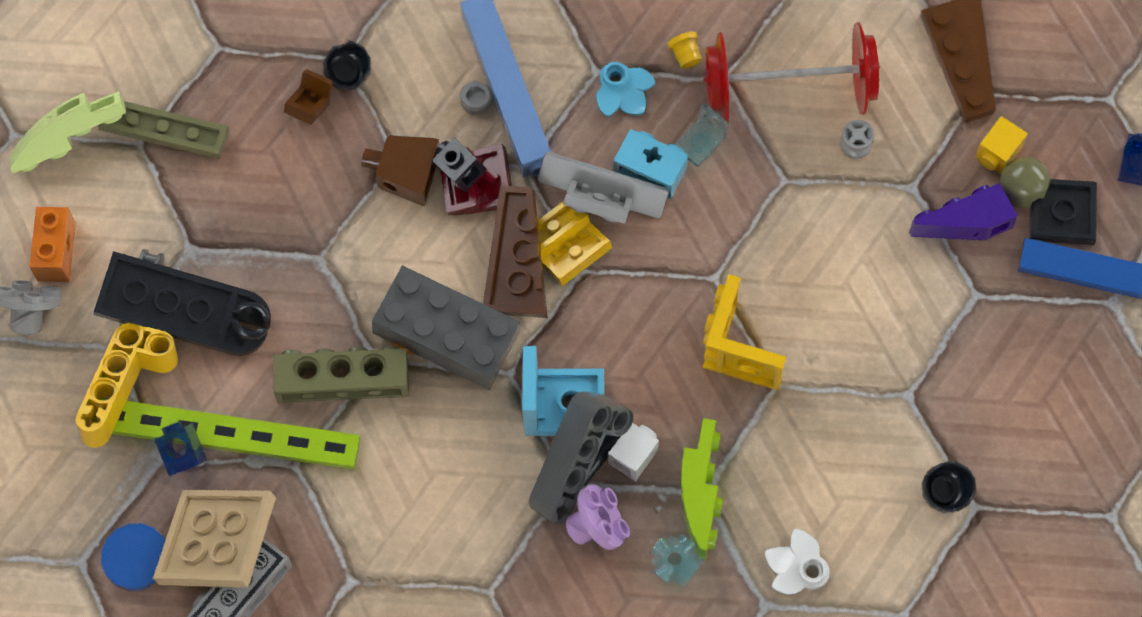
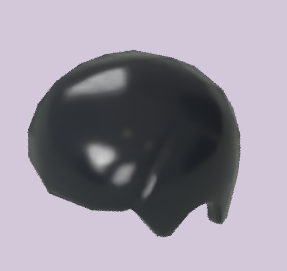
(347, 66)
(948, 487)

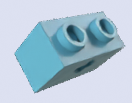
(637, 153)

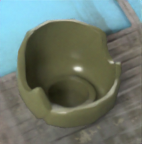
(1025, 181)

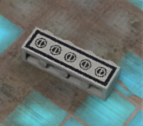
(243, 602)

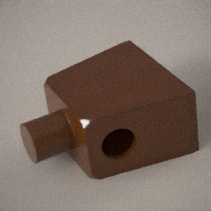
(404, 166)

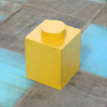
(1001, 145)

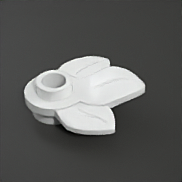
(792, 563)

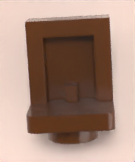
(310, 98)

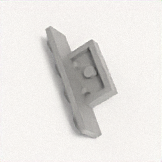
(601, 190)

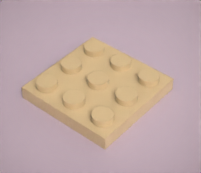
(215, 538)

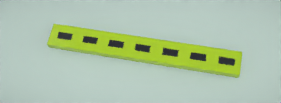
(243, 435)

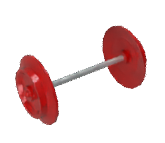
(864, 69)

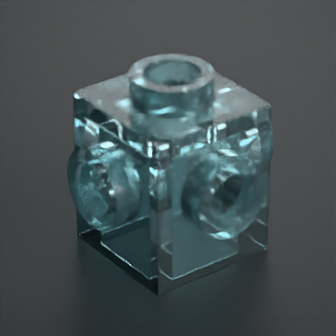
(682, 571)

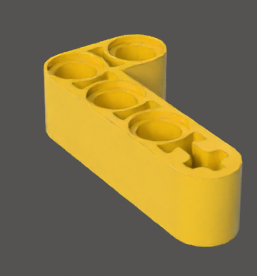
(98, 418)

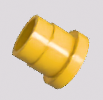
(686, 49)

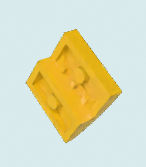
(569, 243)

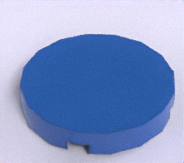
(132, 556)

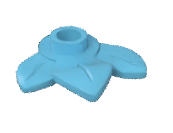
(626, 93)

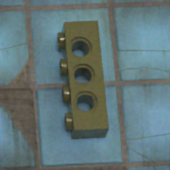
(390, 383)

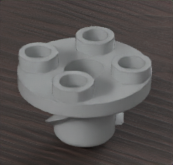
(28, 305)

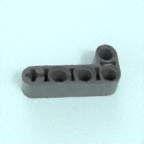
(574, 452)

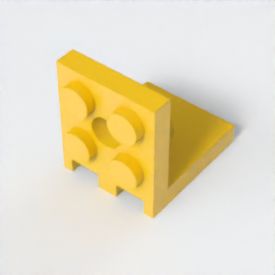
(734, 357)

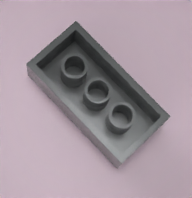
(445, 327)

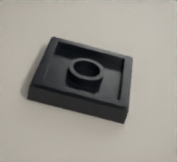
(1065, 213)

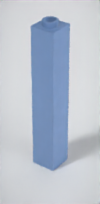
(506, 84)

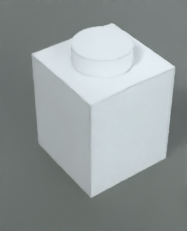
(634, 451)

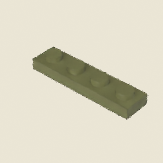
(170, 130)

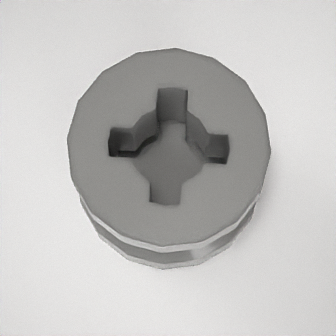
(854, 132)

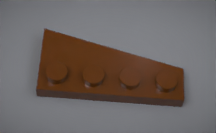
(962, 51)
(515, 261)

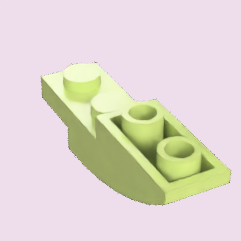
(53, 132)

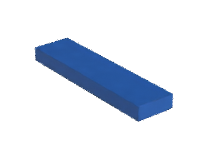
(1081, 268)

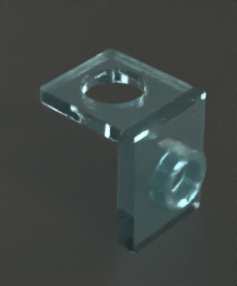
(703, 136)

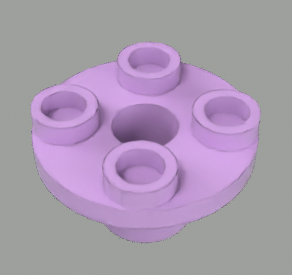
(597, 519)

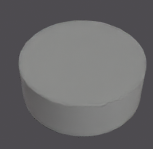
(476, 98)

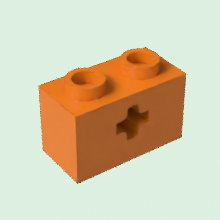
(52, 244)

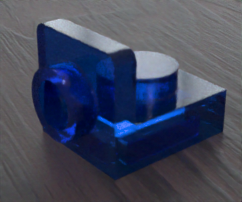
(1131, 160)

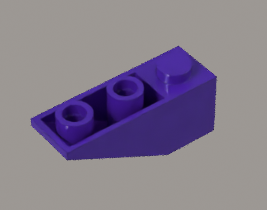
(971, 218)

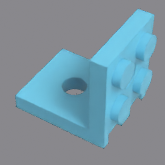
(545, 390)

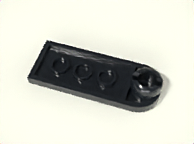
(183, 305)

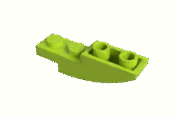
(698, 498)

